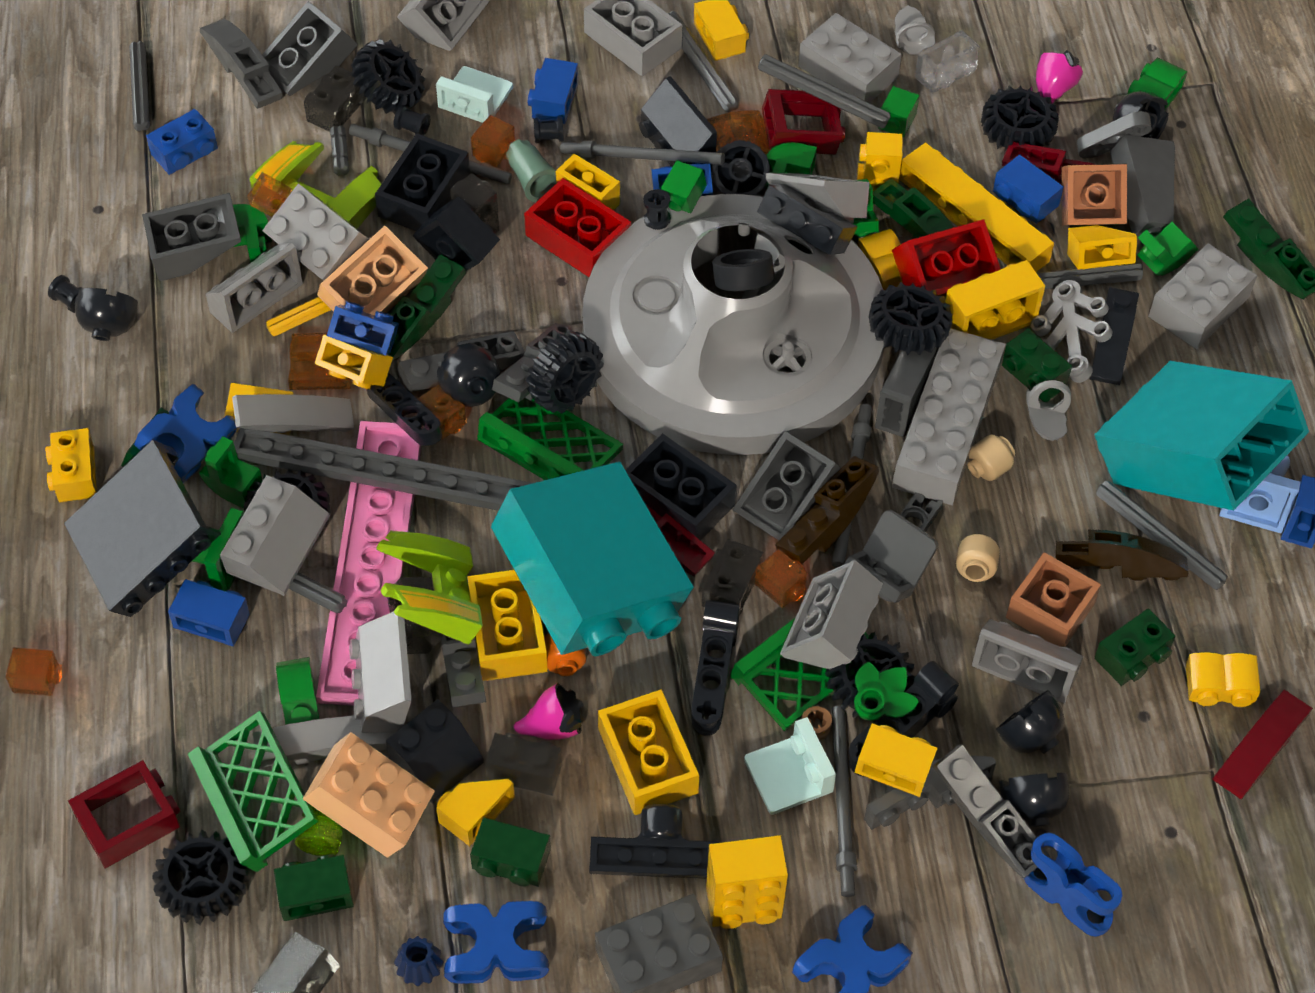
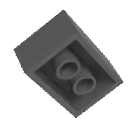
(659, 949)

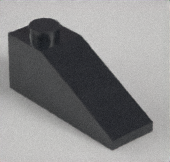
(1111, 354)

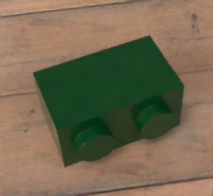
(510, 852)
(313, 887)

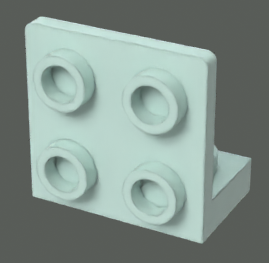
(472, 93)
(792, 770)

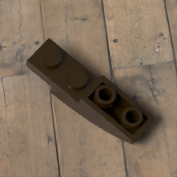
(834, 510)
(1135, 554)

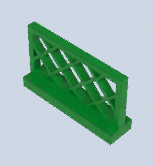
(535, 454)
(758, 663)
(232, 811)

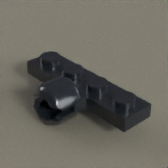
(655, 852)

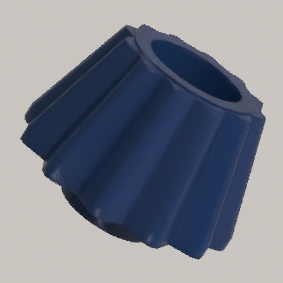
(418, 971)

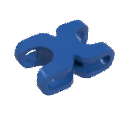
(186, 432)
(1073, 885)
(495, 942)
(851, 959)

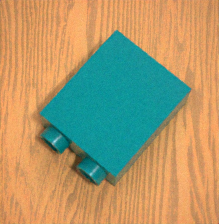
(1202, 434)
(592, 559)

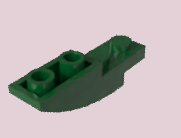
(910, 209)
(1265, 248)
(425, 304)

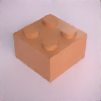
(1094, 194)
(1053, 600)

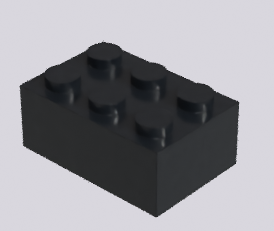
(421, 182)
(682, 486)

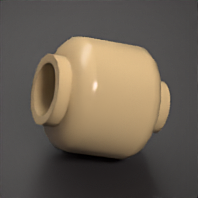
(991, 457)
(977, 557)

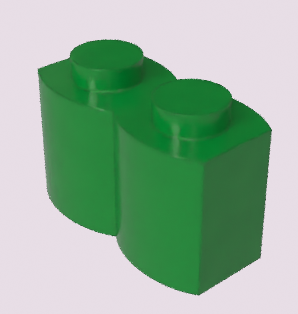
(1160, 79)

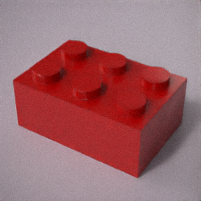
(573, 225)
(947, 257)

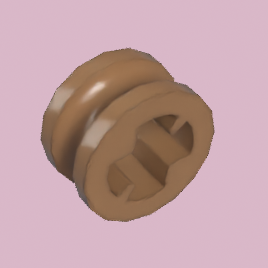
(823, 714)

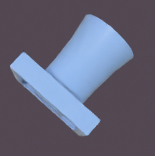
(1269, 502)

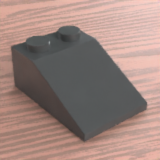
(307, 50)
(190, 235)
(785, 486)

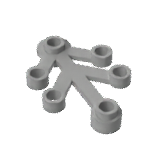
(1066, 298)

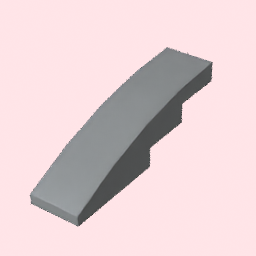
(292, 412)
(316, 738)

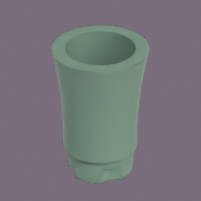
(531, 169)

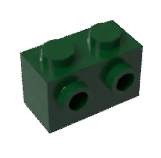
(1034, 362)
(1135, 647)

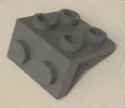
(896, 555)

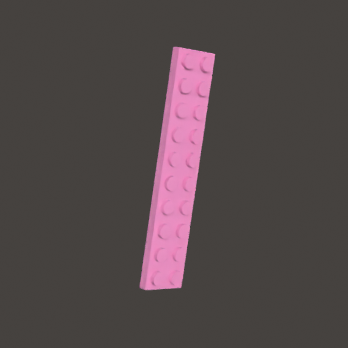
(360, 566)

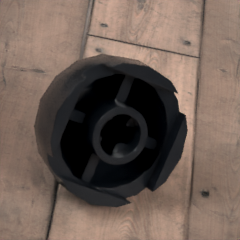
(1144, 102)
(743, 169)
(104, 313)
(468, 374)
(1034, 725)
(1037, 796)

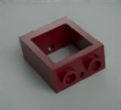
(799, 103)
(136, 837)

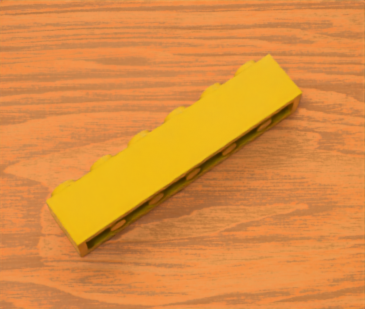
(968, 201)

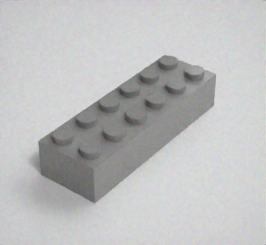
(948, 416)

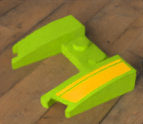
(352, 203)
(449, 605)

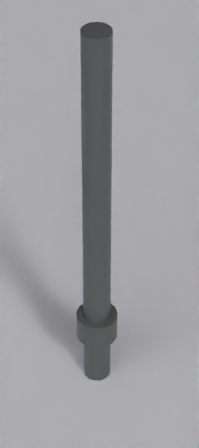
(379, 138)
(591, 149)
(861, 435)
(846, 859)

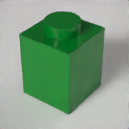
(903, 109)
(684, 186)

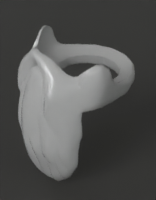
(912, 31)
(1045, 417)

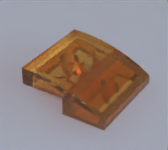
(740, 126)
(304, 372)

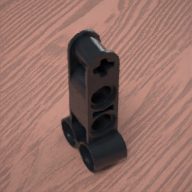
(719, 633)
(935, 697)

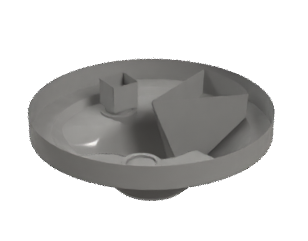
(710, 362)

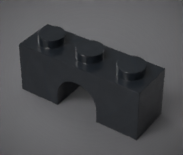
(819, 228)

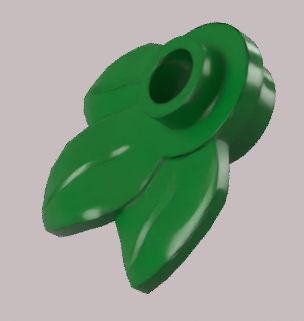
(886, 690)

